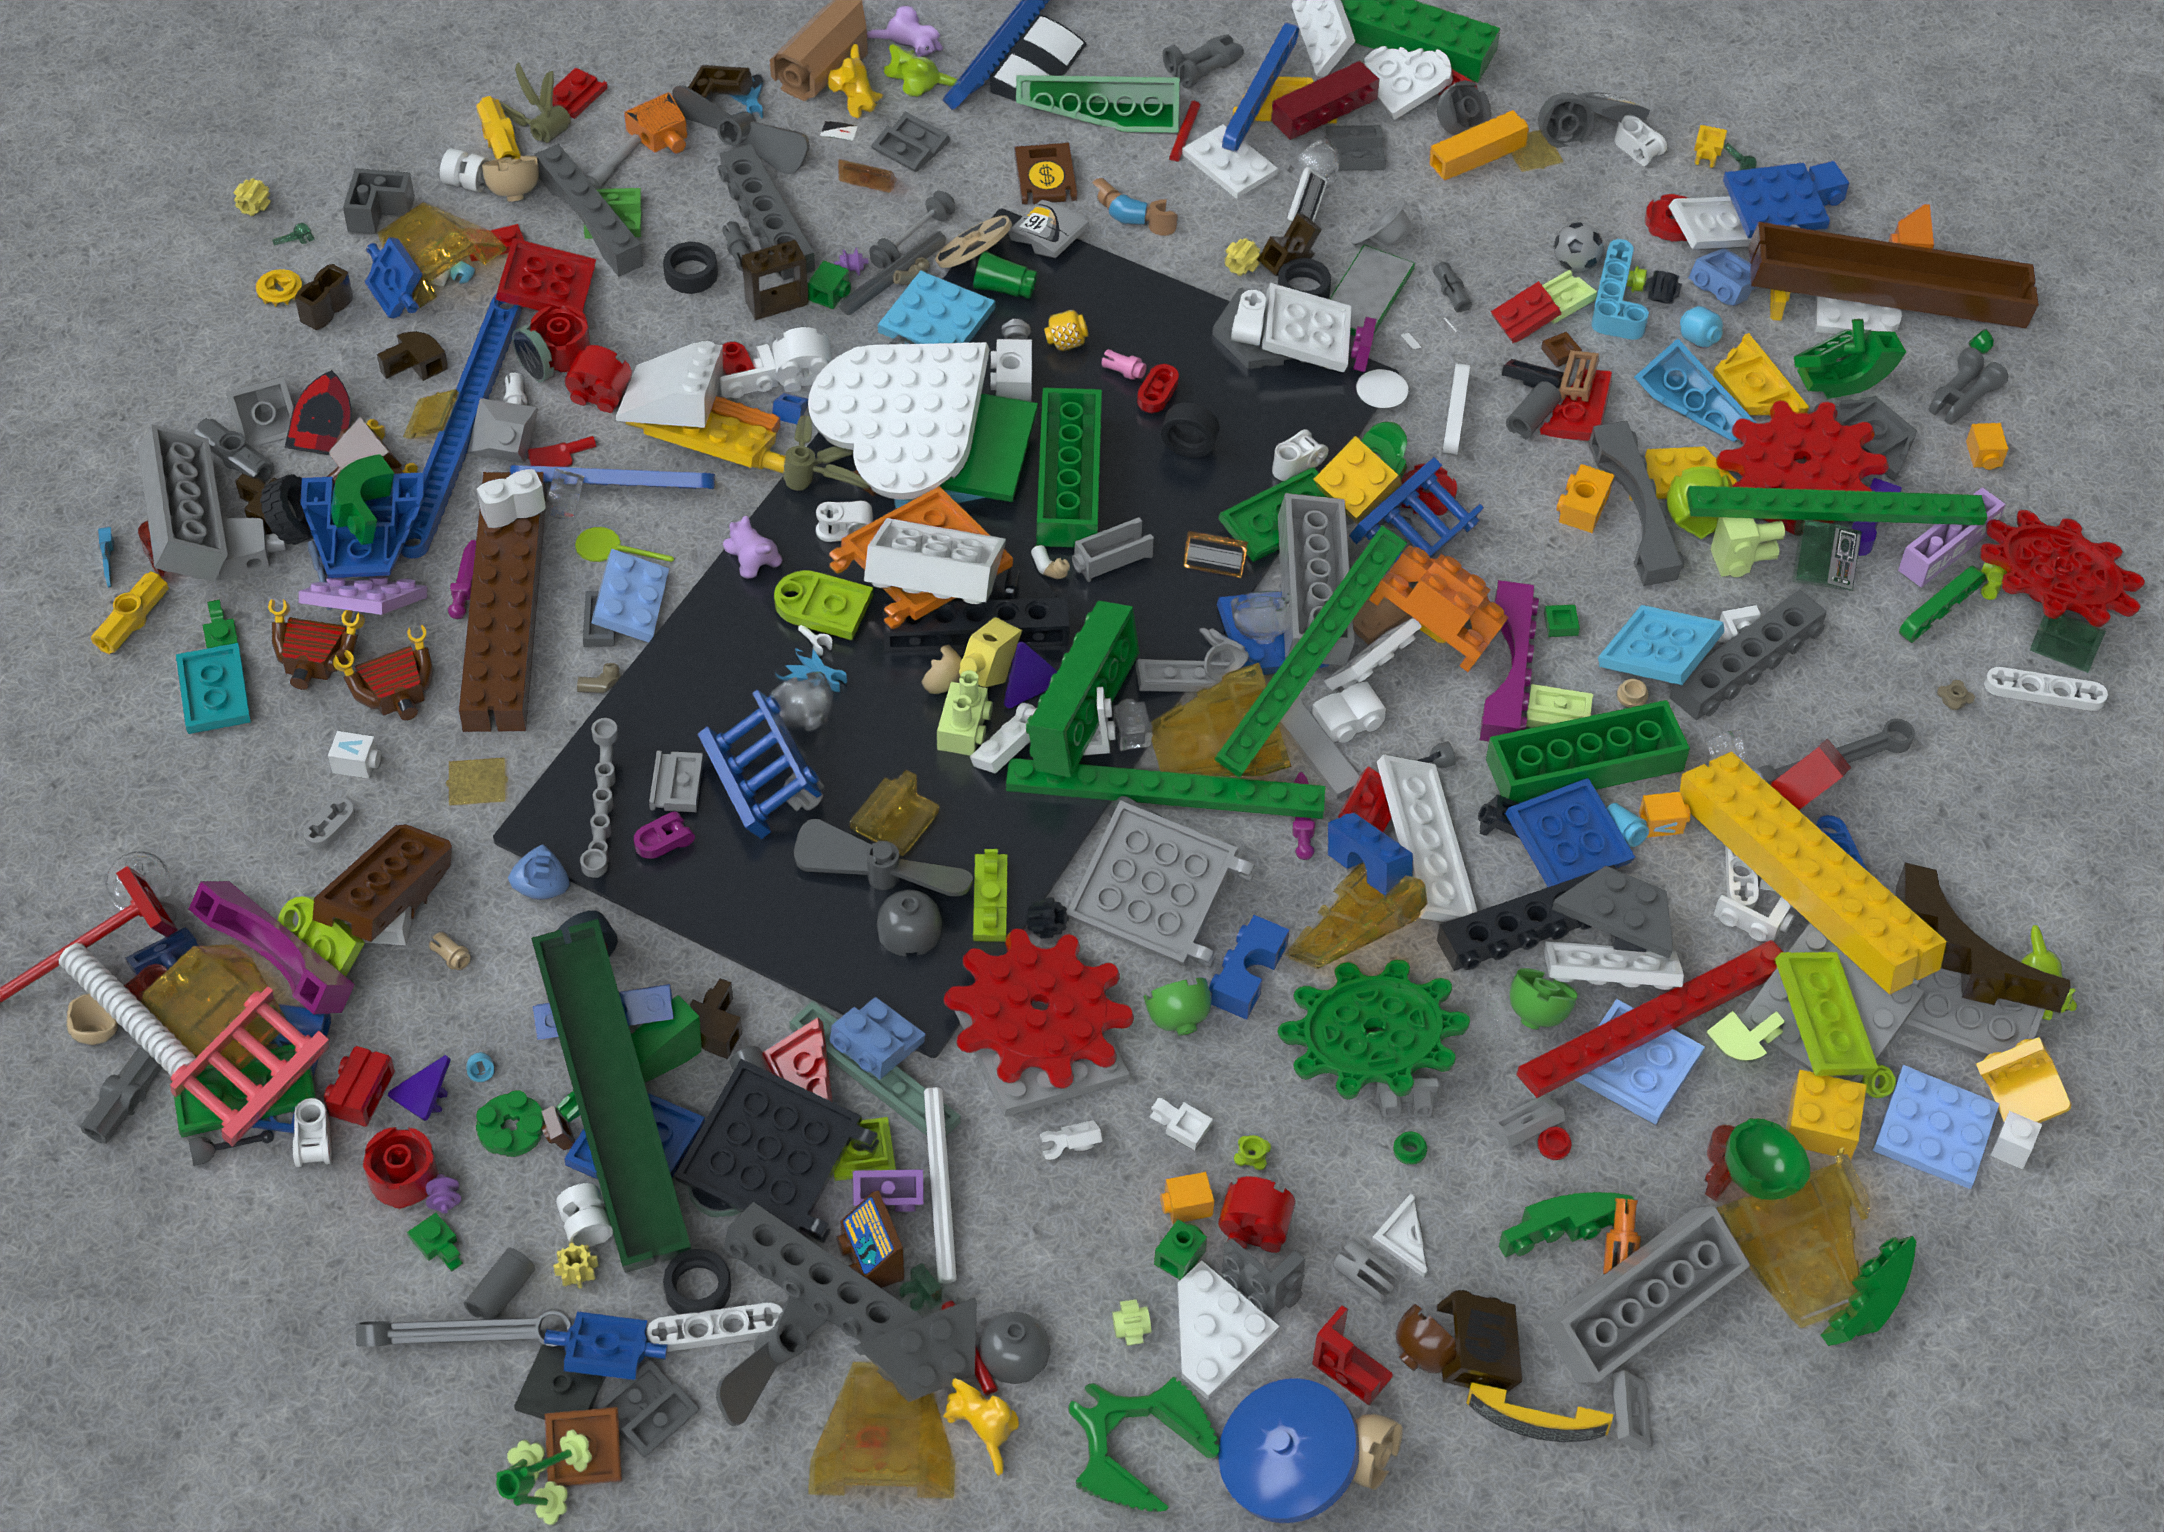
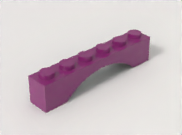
(1505, 706)
(310, 976)

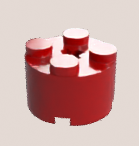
(564, 332)
(597, 378)
(399, 1166)
(1257, 1213)

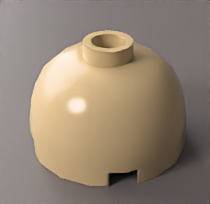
(511, 176)
(1378, 1440)

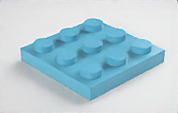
(936, 312)
(1661, 644)

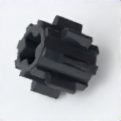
(1663, 287)
(1046, 918)

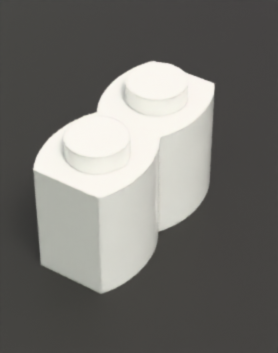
(511, 498)
(1349, 712)

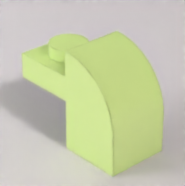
(1741, 1044)

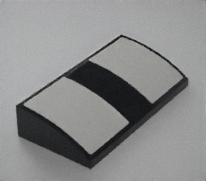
(1043, 50)

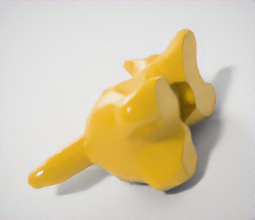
(854, 82)
(989, 1418)

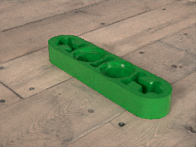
(1940, 603)

